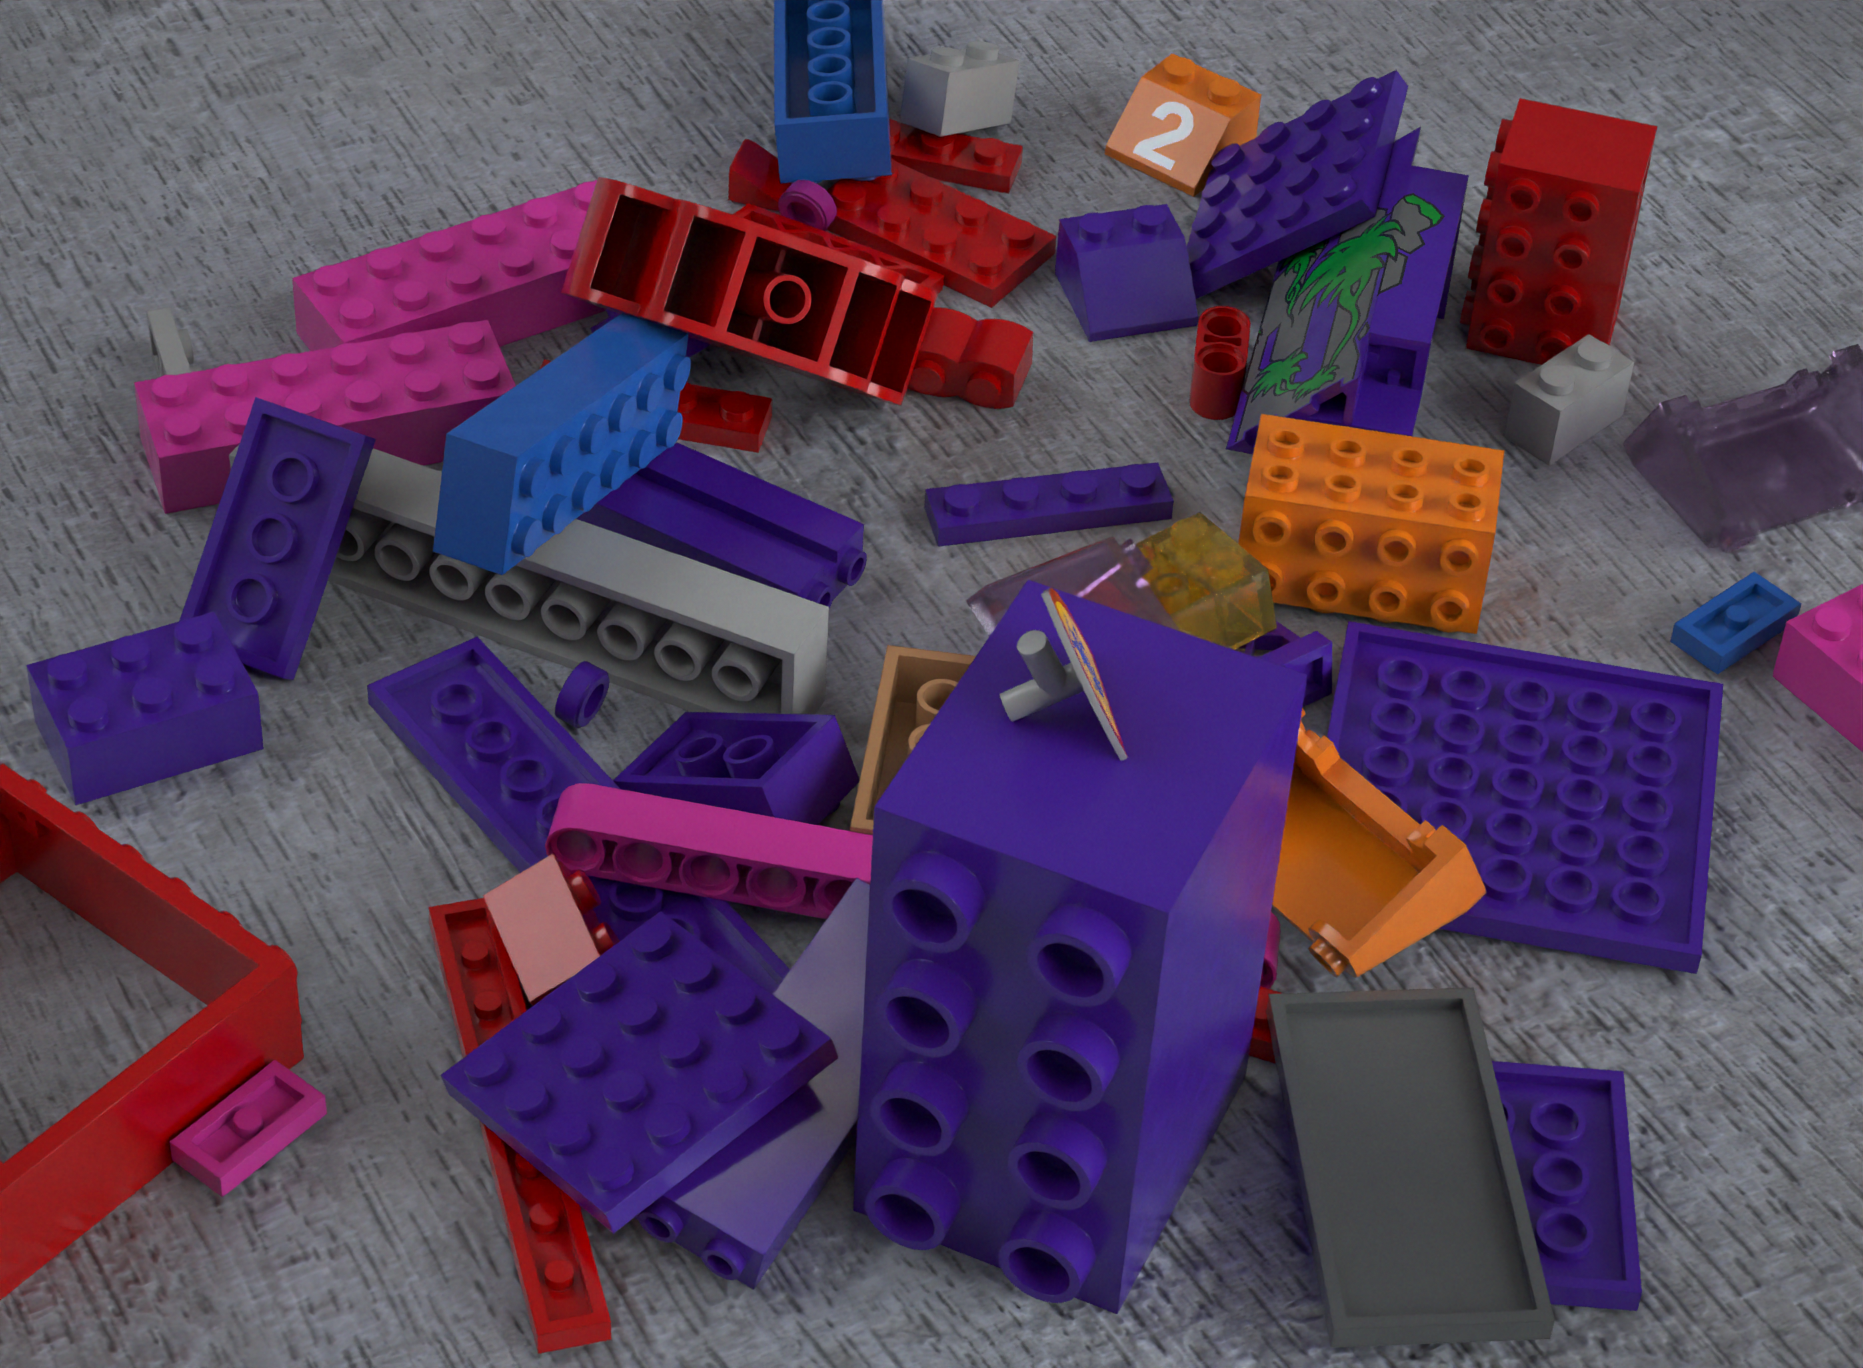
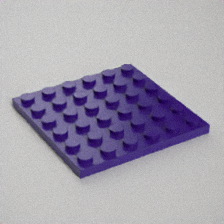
(1560, 776)

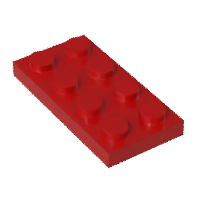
(941, 229)

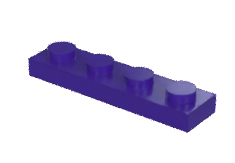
(1048, 504)

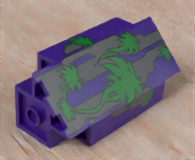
(1359, 312)

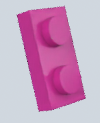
(248, 1128)

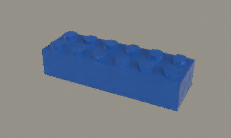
(831, 90)
(560, 442)

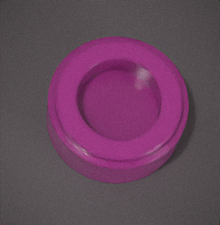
(808, 204)

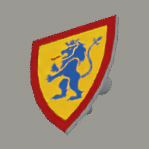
(1058, 682)

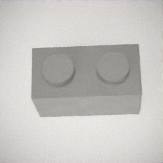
(959, 89)
(1568, 399)

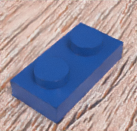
(1735, 622)

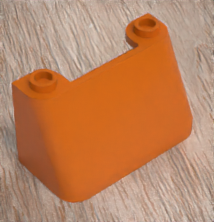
(1360, 868)

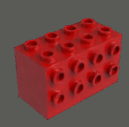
(1555, 230)

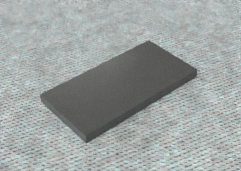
(1406, 1169)

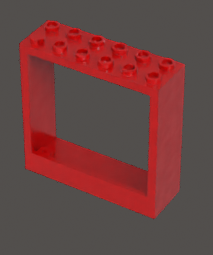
(125, 1129)

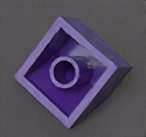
(1126, 272)

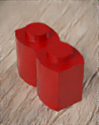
(973, 359)

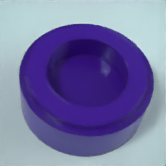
(582, 694)

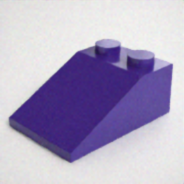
(749, 763)

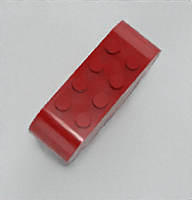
(750, 289)

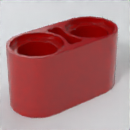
(1219, 362)

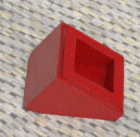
(755, 177)

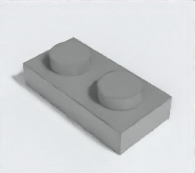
(169, 347)

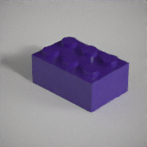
(145, 707)

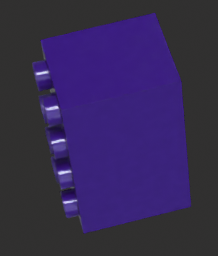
(1069, 950)

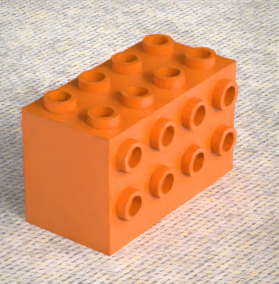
(1372, 522)

